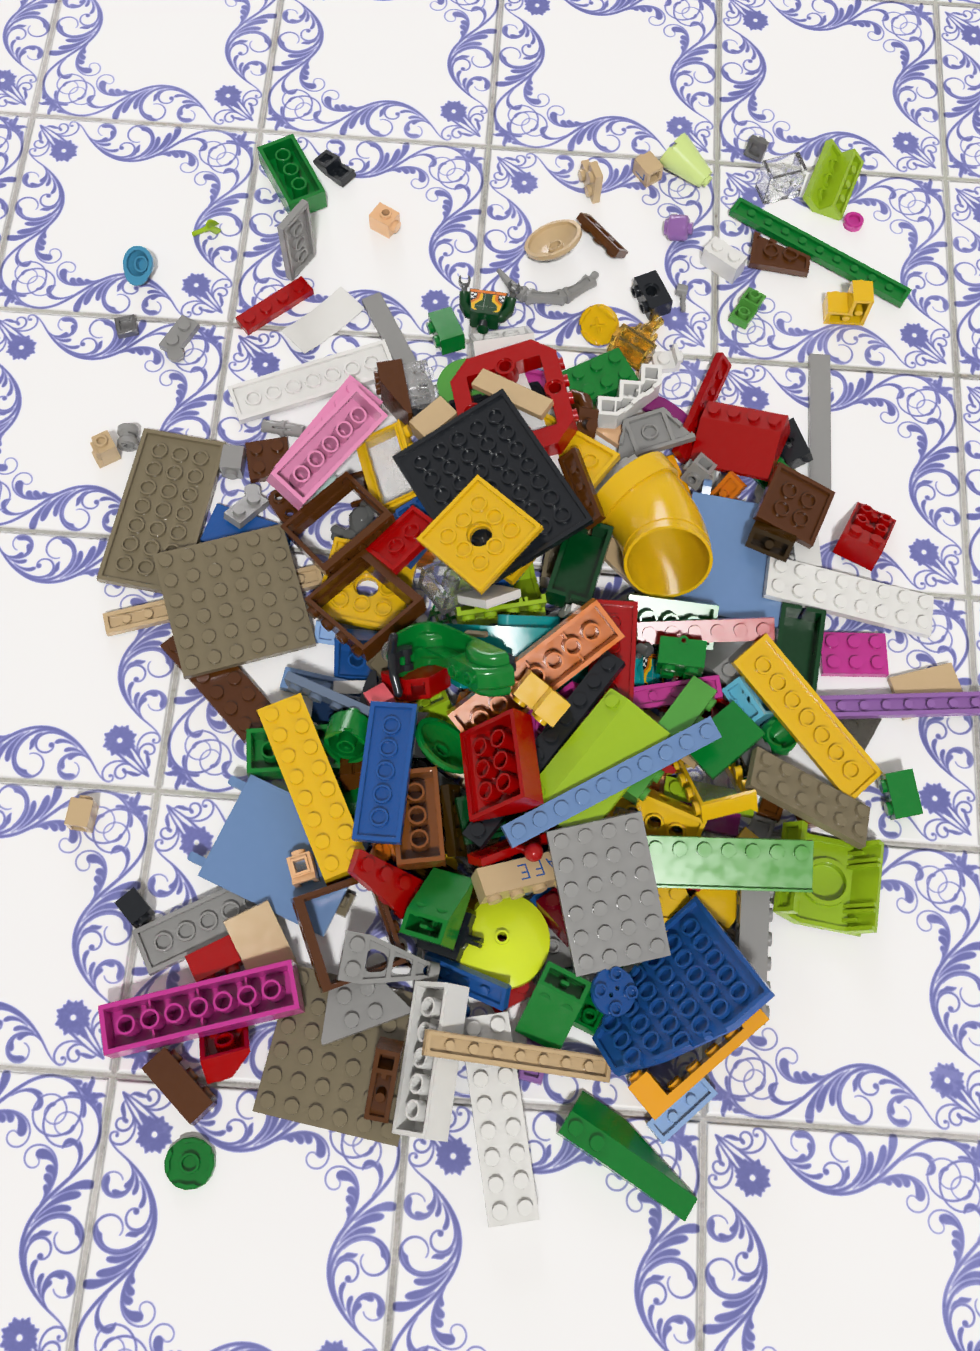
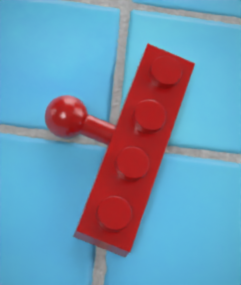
(502, 851)

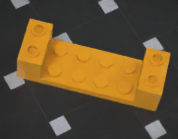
(658, 1100)

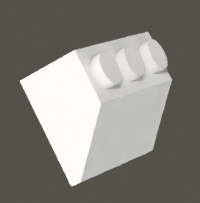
(498, 339)

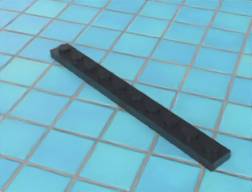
(553, 738)

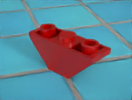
(421, 682)

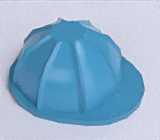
(137, 265)

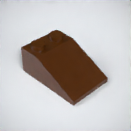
(392, 387)

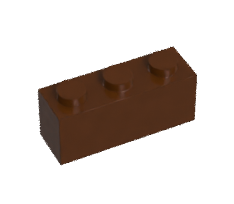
(180, 1085)

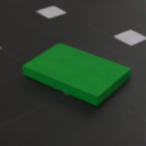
(738, 736)

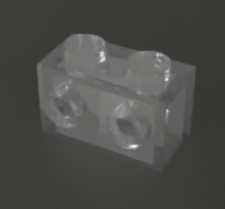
(420, 384)

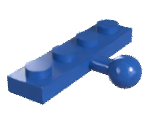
(482, 987)

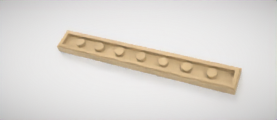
(515, 1055)

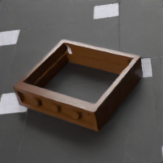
(320, 505)
(346, 575)
(390, 927)

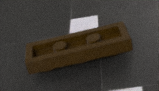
(454, 842)

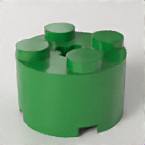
(346, 735)

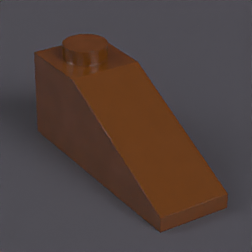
(383, 1079)

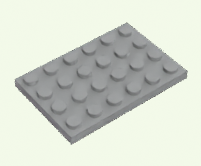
(608, 893)

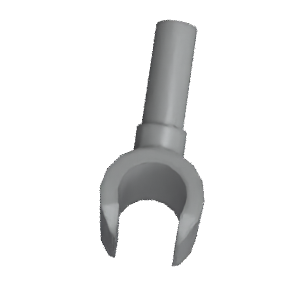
(682, 291)

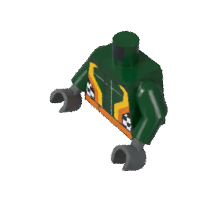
(486, 308)

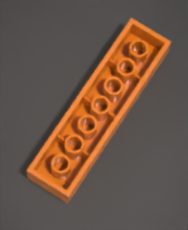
(552, 658)

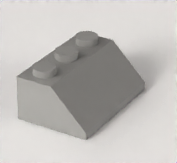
(719, 660)

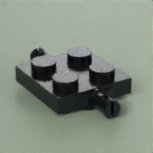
(464, 938)

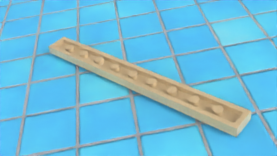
(156, 614)

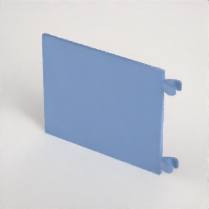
(736, 570)
(254, 850)

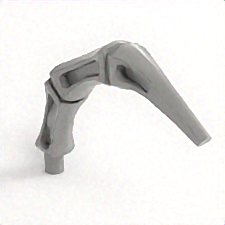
(556, 297)

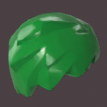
(777, 737)

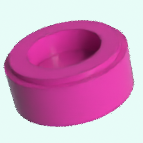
(853, 221)

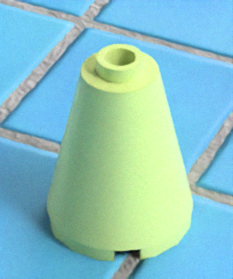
(686, 162)

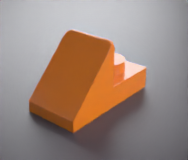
(729, 487)

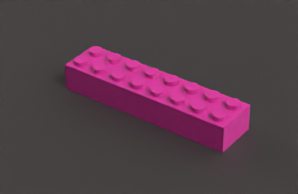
(200, 1009)

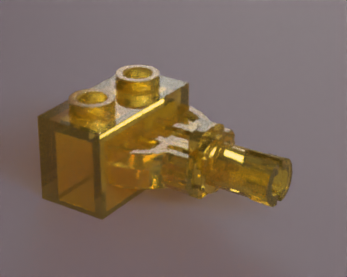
(637, 342)

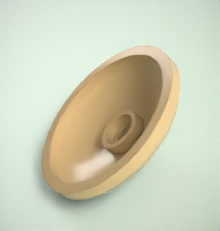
(553, 240)

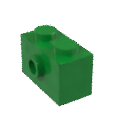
(446, 331)
(900, 794)

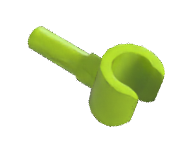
(210, 226)

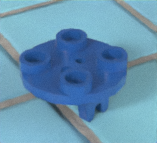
(621, 999)

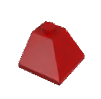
(223, 1053)

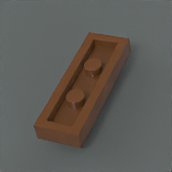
(601, 236)

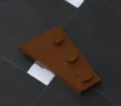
(773, 257)

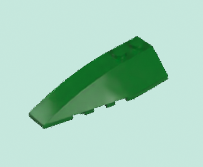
(624, 1152)

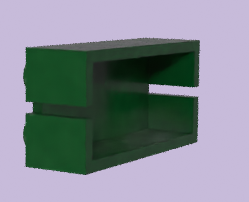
(579, 567)
(802, 639)

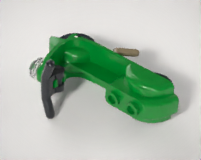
(467, 659)

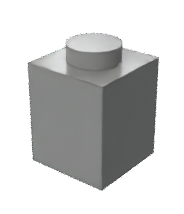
(233, 462)

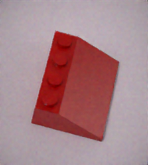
(741, 439)
(501, 766)

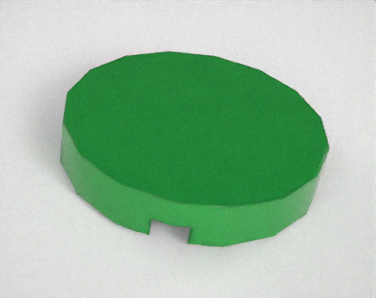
(190, 1163)

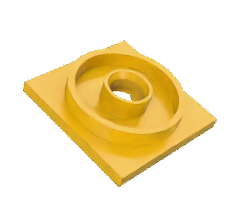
(474, 509)
(365, 611)

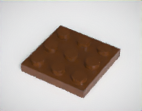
(794, 504)

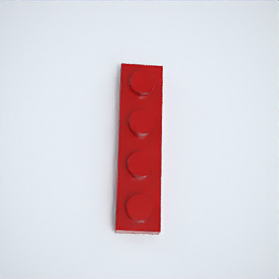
(274, 305)

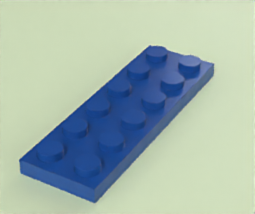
(385, 773)

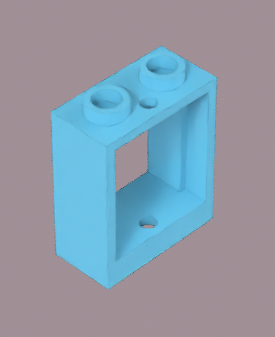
(747, 700)

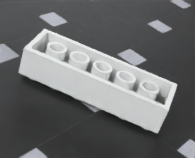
(425, 1081)

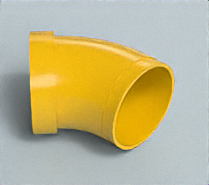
(657, 527)

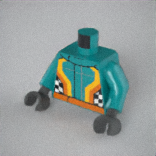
(645, 666)

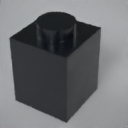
(135, 908)

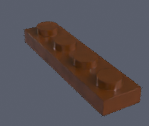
(580, 482)

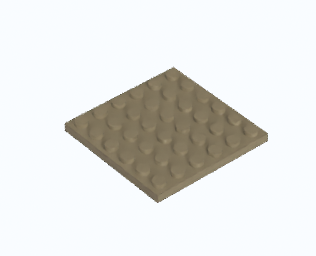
(233, 601)
(327, 1082)

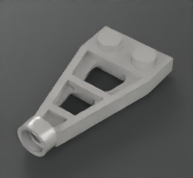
(355, 955)

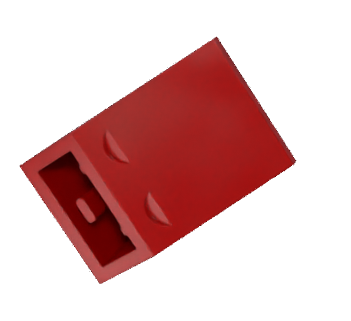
(864, 536)

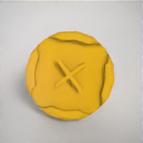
(598, 324)

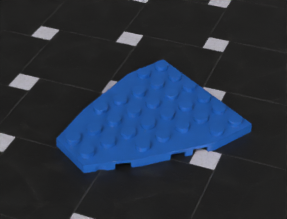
(683, 997)

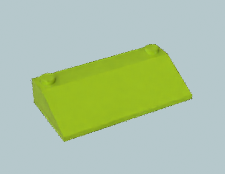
(604, 739)

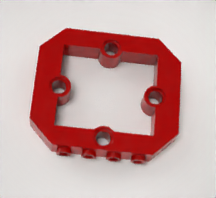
(510, 363)

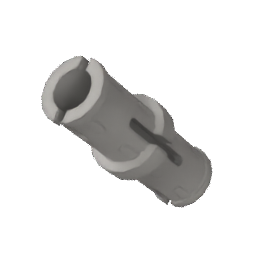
(270, 427)

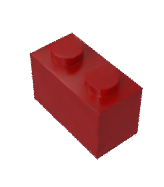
(214, 960)

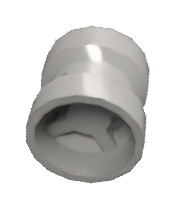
(127, 437)

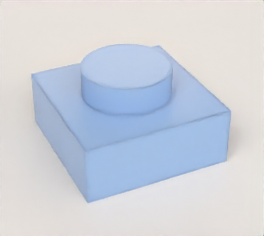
(322, 635)

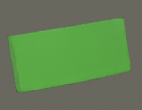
(747, 308)

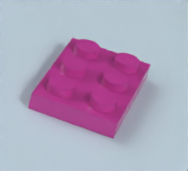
(854, 655)

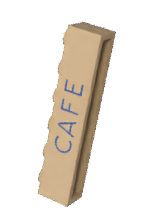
(513, 879)

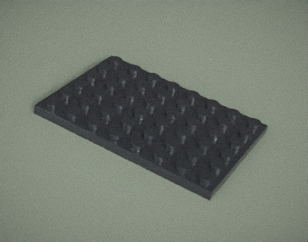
(504, 452)

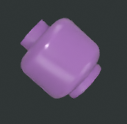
(678, 227)

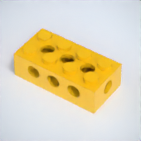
(669, 811)

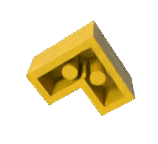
(849, 306)
(545, 702)

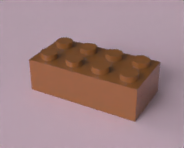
(423, 827)

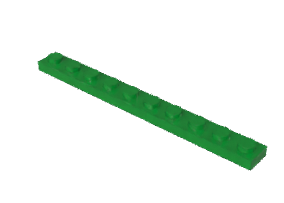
(819, 251)

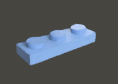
(681, 1111)

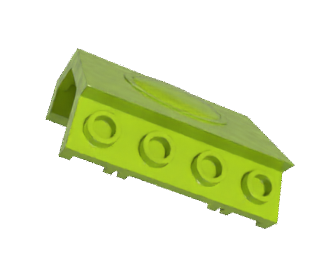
(529, 604)
(843, 885)

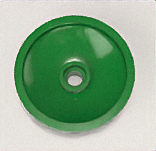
(440, 744)

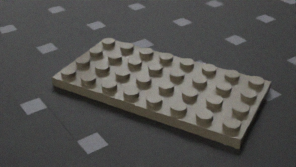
(160, 506)

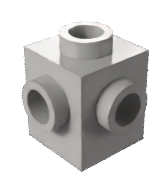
(697, 471)

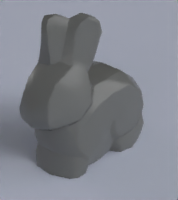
(358, 520)

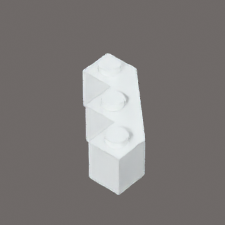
(630, 397)

